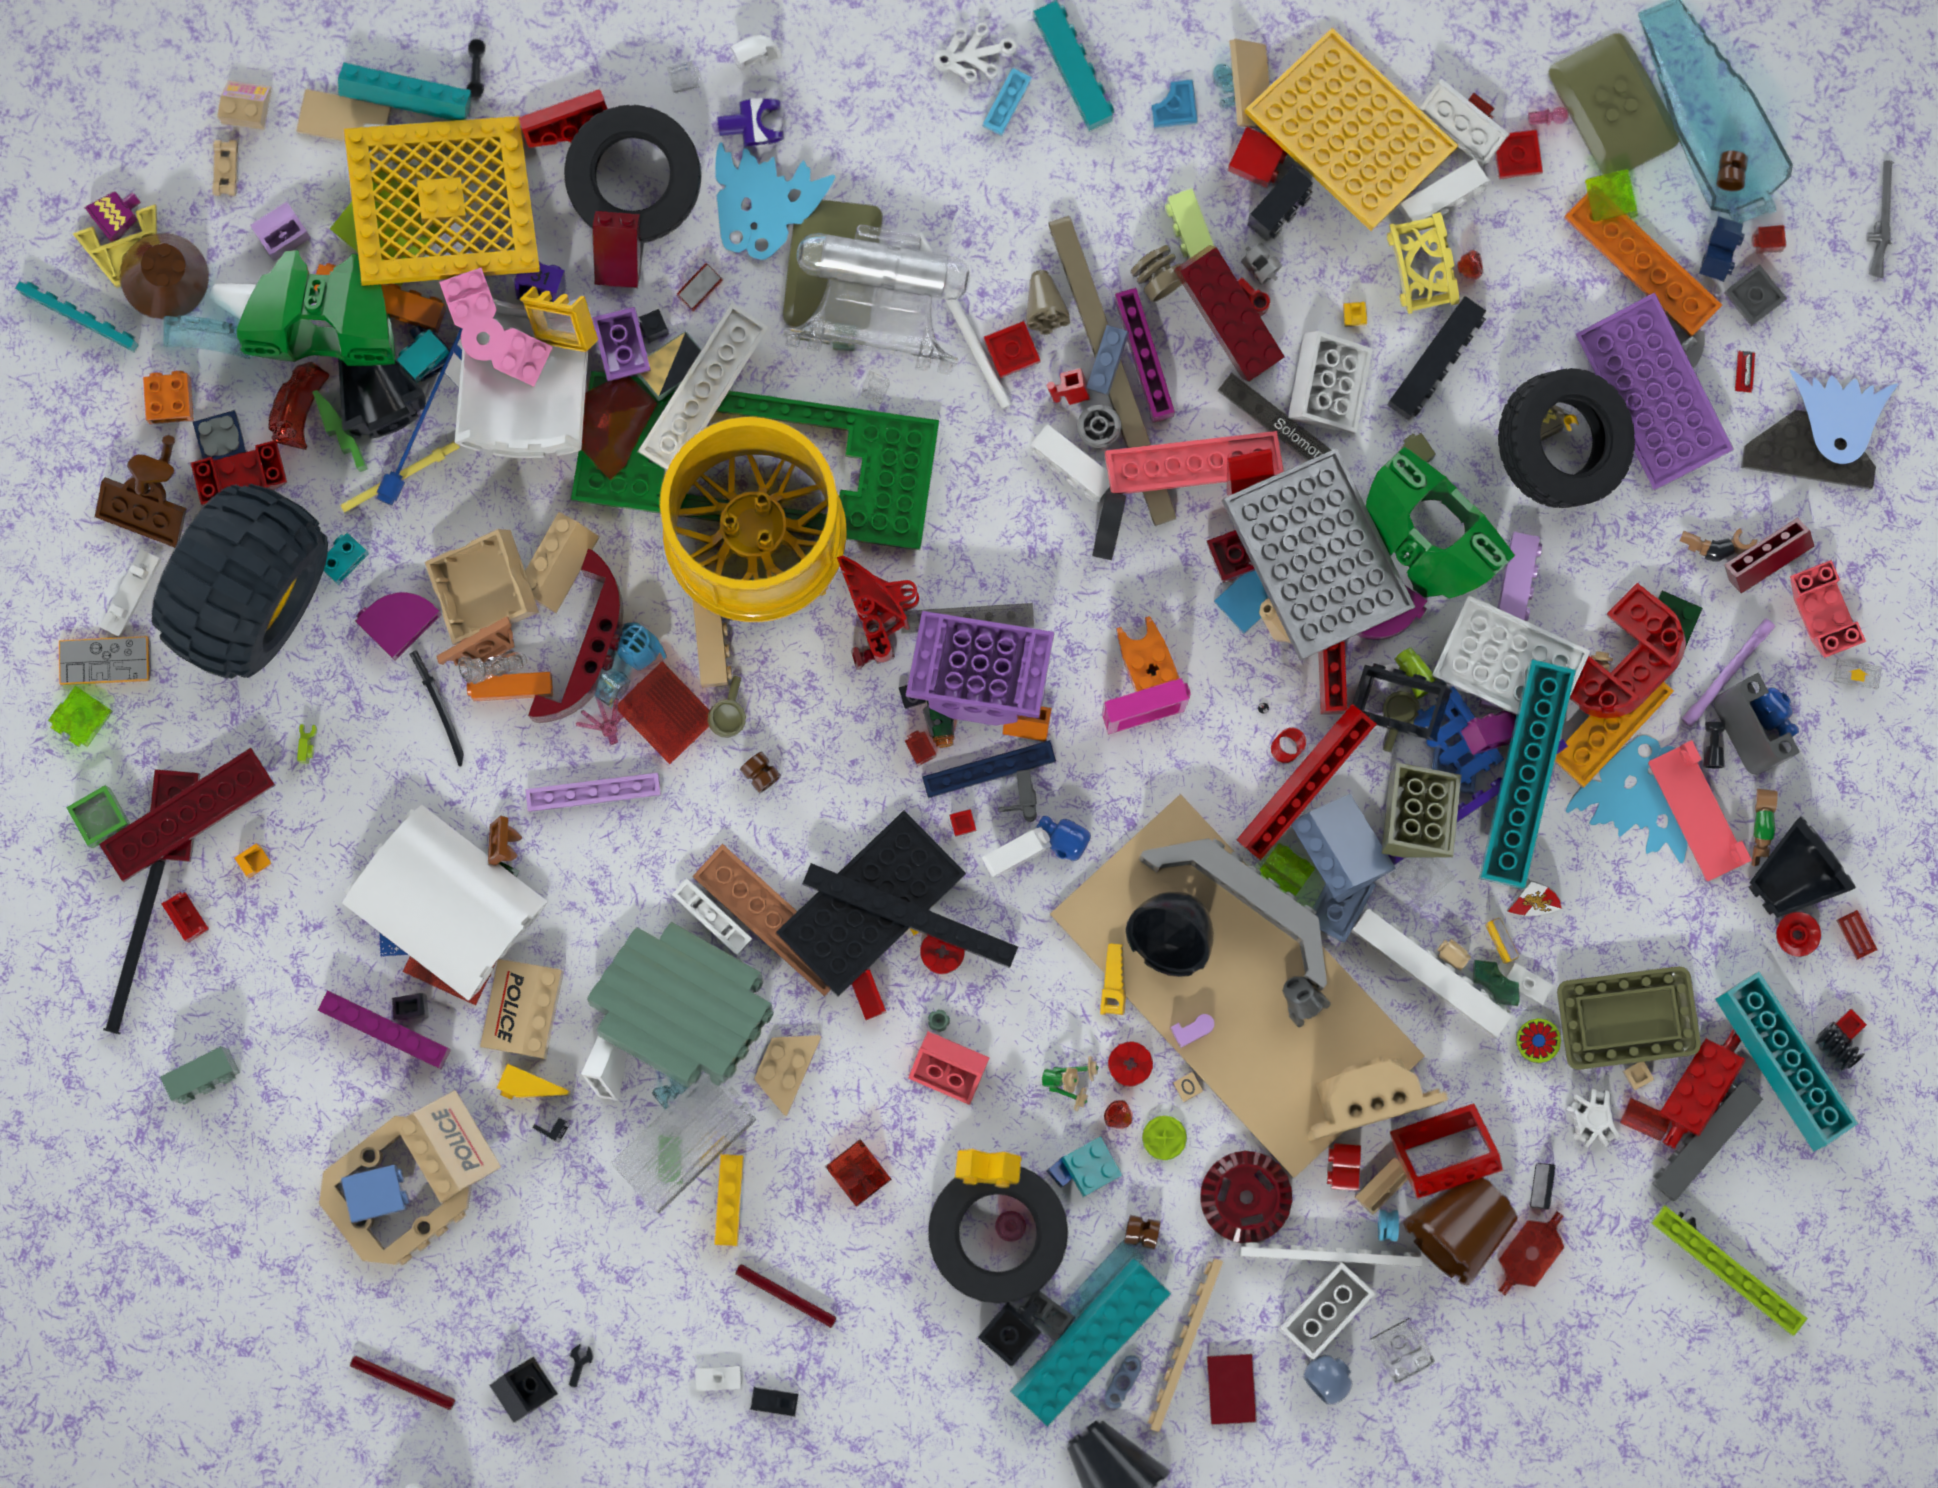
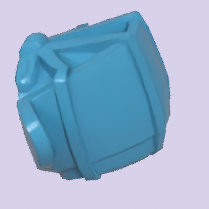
(639, 646)

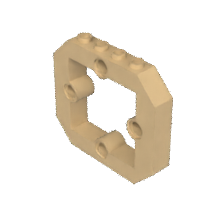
(362, 1238)

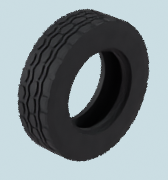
(644, 124)
(1610, 430)
(1005, 1285)

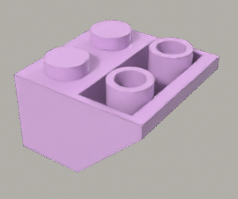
(280, 231)

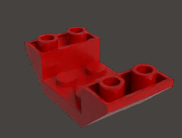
(255, 467)

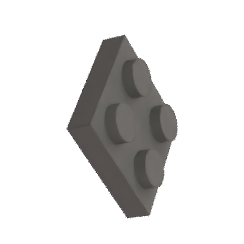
(1755, 295)

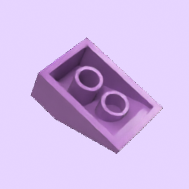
(621, 343)

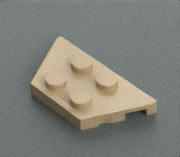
(785, 1068)

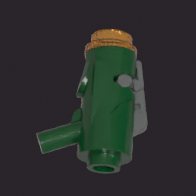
(939, 727)

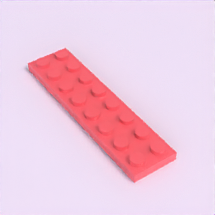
(1183, 462)

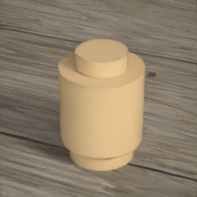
(1453, 954)

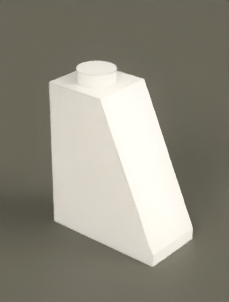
(1017, 852)
(605, 1069)

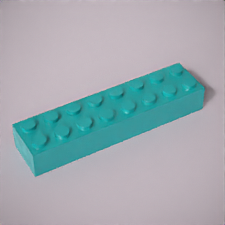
(1786, 1061)
(1090, 1342)

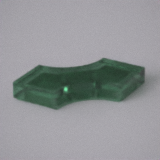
(1503, 989)

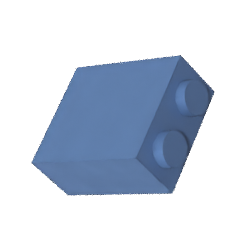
(375, 1193)

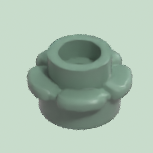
(939, 1014)

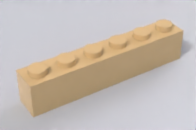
(710, 640)

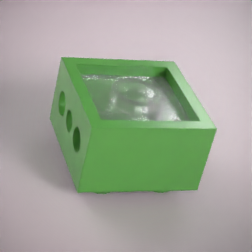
(98, 816)

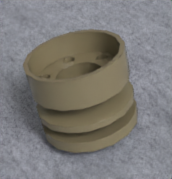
(1157, 270)

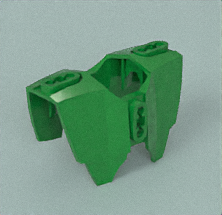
(280, 315)
(1433, 570)

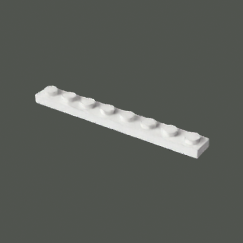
(1341, 1255)

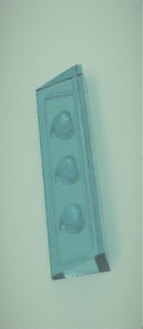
(1102, 1278)

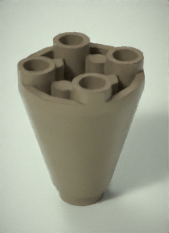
(1045, 305)

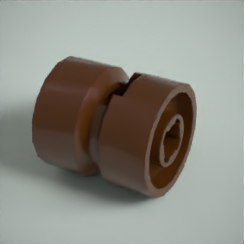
(1732, 171)
(760, 772)
(1142, 1232)

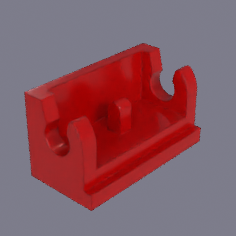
(185, 916)

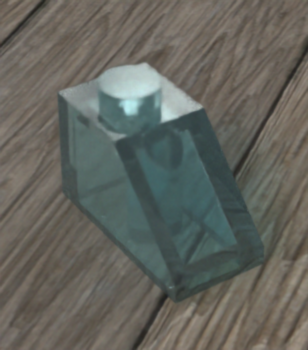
(612, 686)

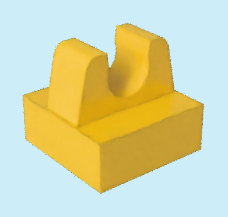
(1354, 314)

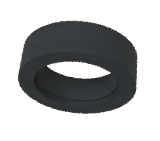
(1109, 525)

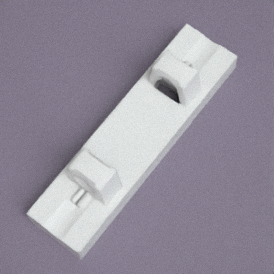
(130, 593)
(712, 916)

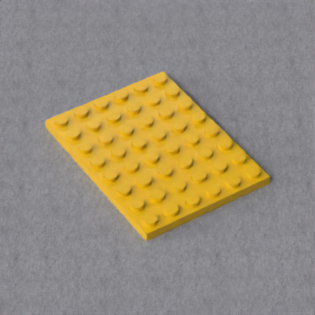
(1351, 129)

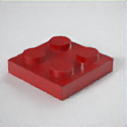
(1519, 155)
(1012, 349)

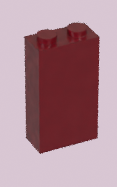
(616, 249)

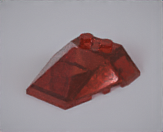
(613, 422)

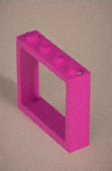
(1145, 706)

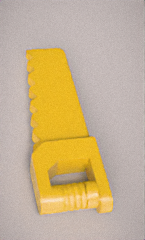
(1113, 981)

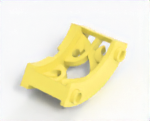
(1446, 284)

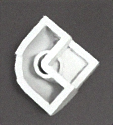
(755, 50)

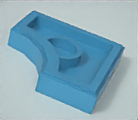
(1177, 107)

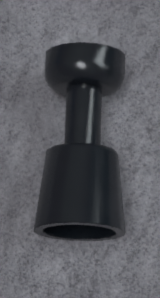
(1714, 753)

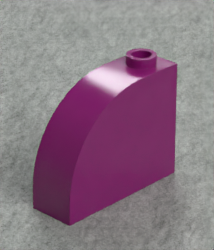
(397, 621)
(1399, 623)

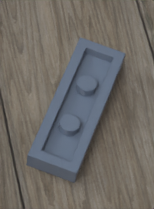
(1107, 359)

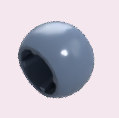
(1328, 1379)

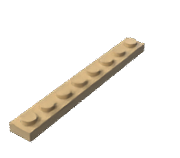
(1181, 1353)

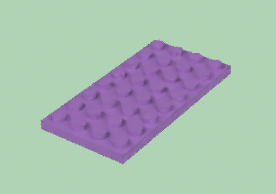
(1665, 398)

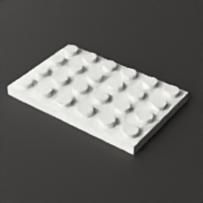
(1492, 654)

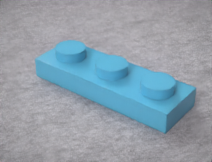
(1007, 101)

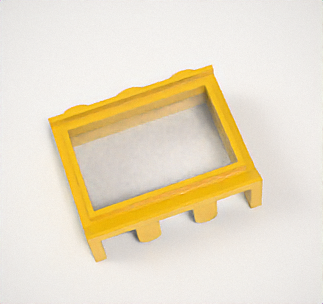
(560, 323)

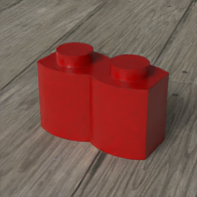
(1345, 1167)

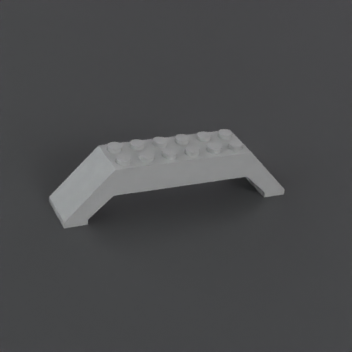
(1253, 891)

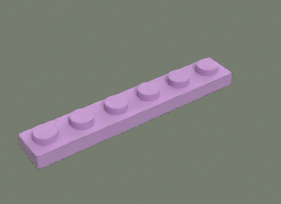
(593, 792)

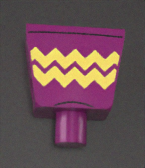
(114, 214)

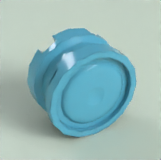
(1388, 1225)

